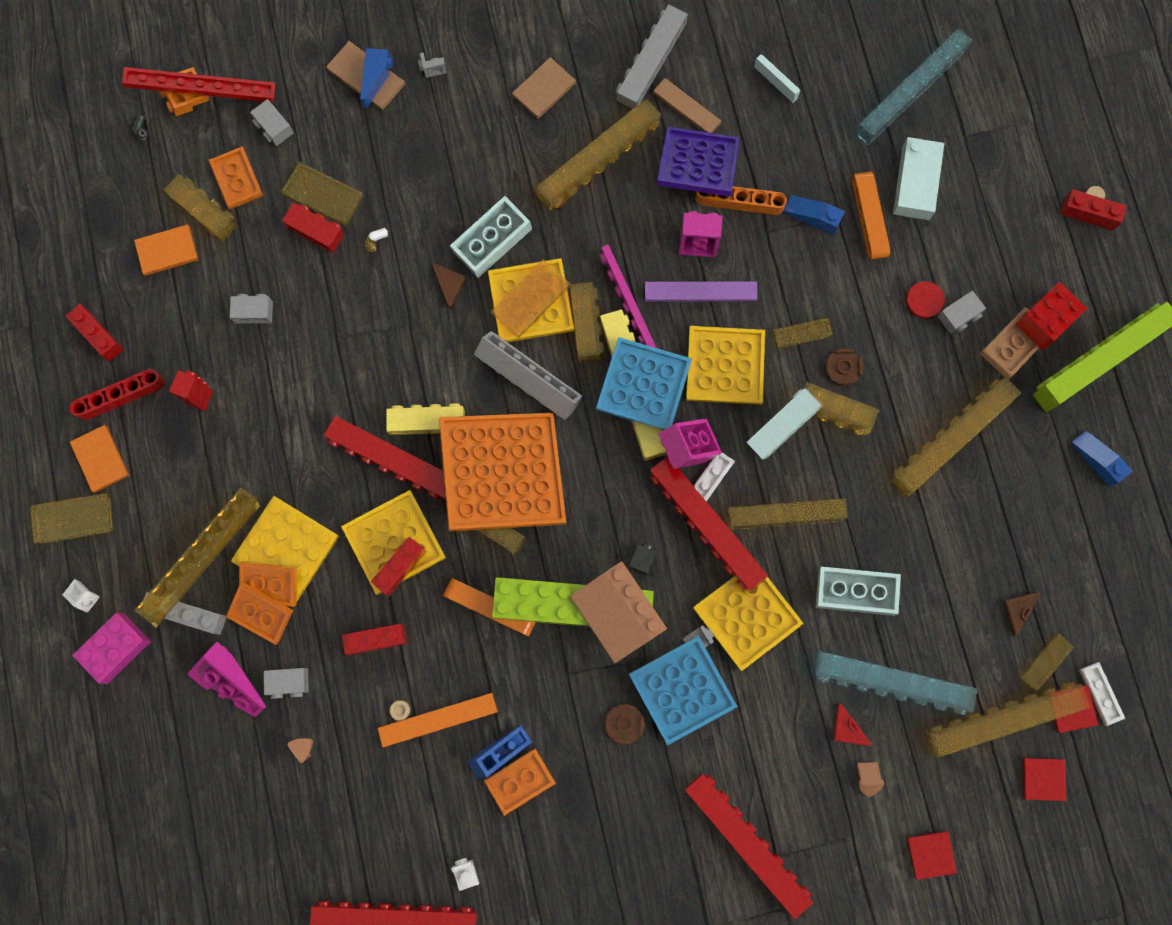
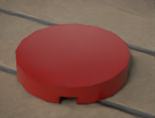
(925, 300)

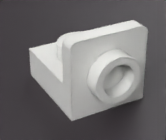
(80, 596)
(465, 874)

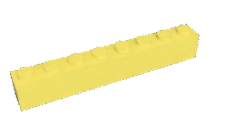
(615, 326)

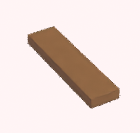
(686, 106)

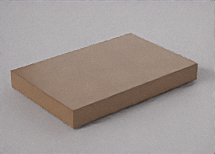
(544, 88)

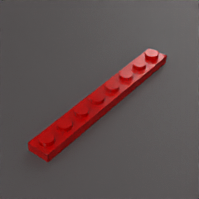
(198, 84)

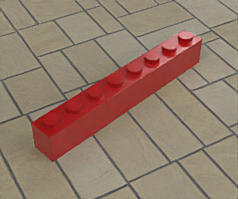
(386, 457)
(708, 525)
(747, 844)
(384, 914)

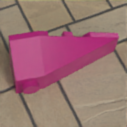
(223, 674)

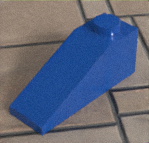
(375, 73)
(815, 213)
(1102, 458)
(499, 752)

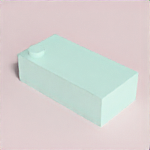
(918, 178)
(491, 236)
(785, 423)
(858, 591)

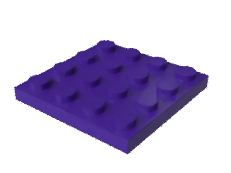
(698, 161)

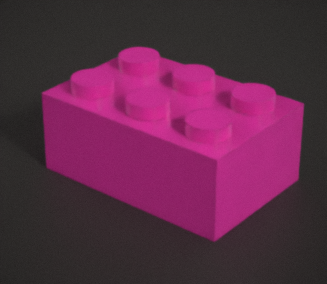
(700, 234)
(689, 443)
(111, 648)

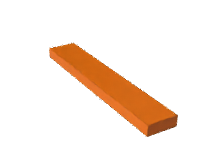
(437, 720)

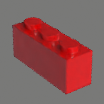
(1093, 209)
(313, 227)
(94, 332)
(191, 390)
(398, 566)
(374, 639)

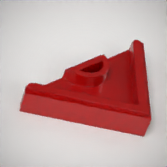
(847, 729)

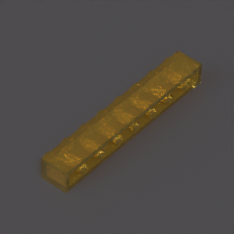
(598, 154)
(959, 433)
(197, 558)
(1007, 720)

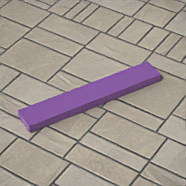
(700, 291)

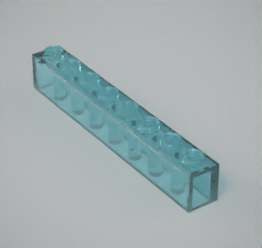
(913, 86)
(894, 682)

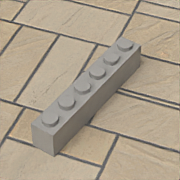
(651, 57)
(527, 375)

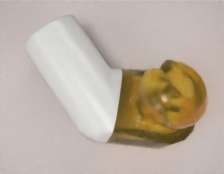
(373, 237)

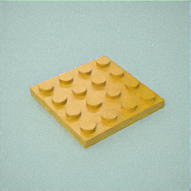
(553, 321)
(726, 365)
(385, 529)
(287, 539)
(747, 622)

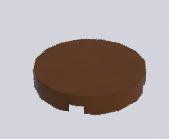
(844, 367)
(624, 724)

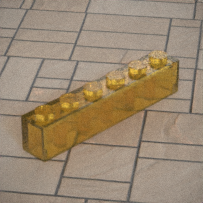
(787, 514)

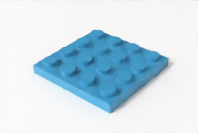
(643, 384)
(683, 690)

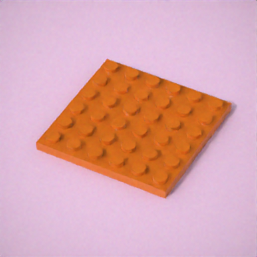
(501, 471)

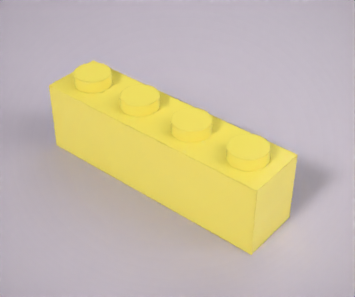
(419, 419)

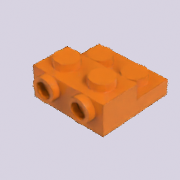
(181, 102)

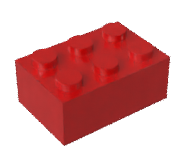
(1051, 316)

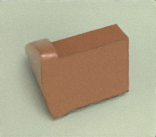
(301, 748)
(869, 778)

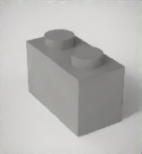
(272, 123)
(251, 309)
(961, 312)
(286, 682)

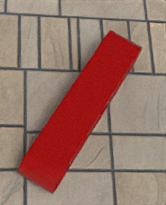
(108, 394)

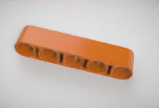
(749, 204)
(870, 215)
(482, 604)

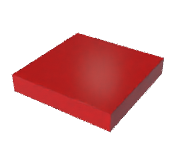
(1078, 720)
(1044, 779)
(931, 855)

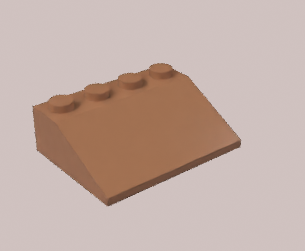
(618, 612)

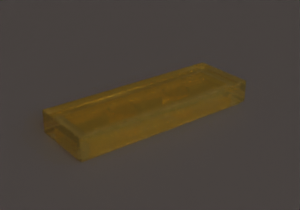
(802, 333)
(1046, 662)

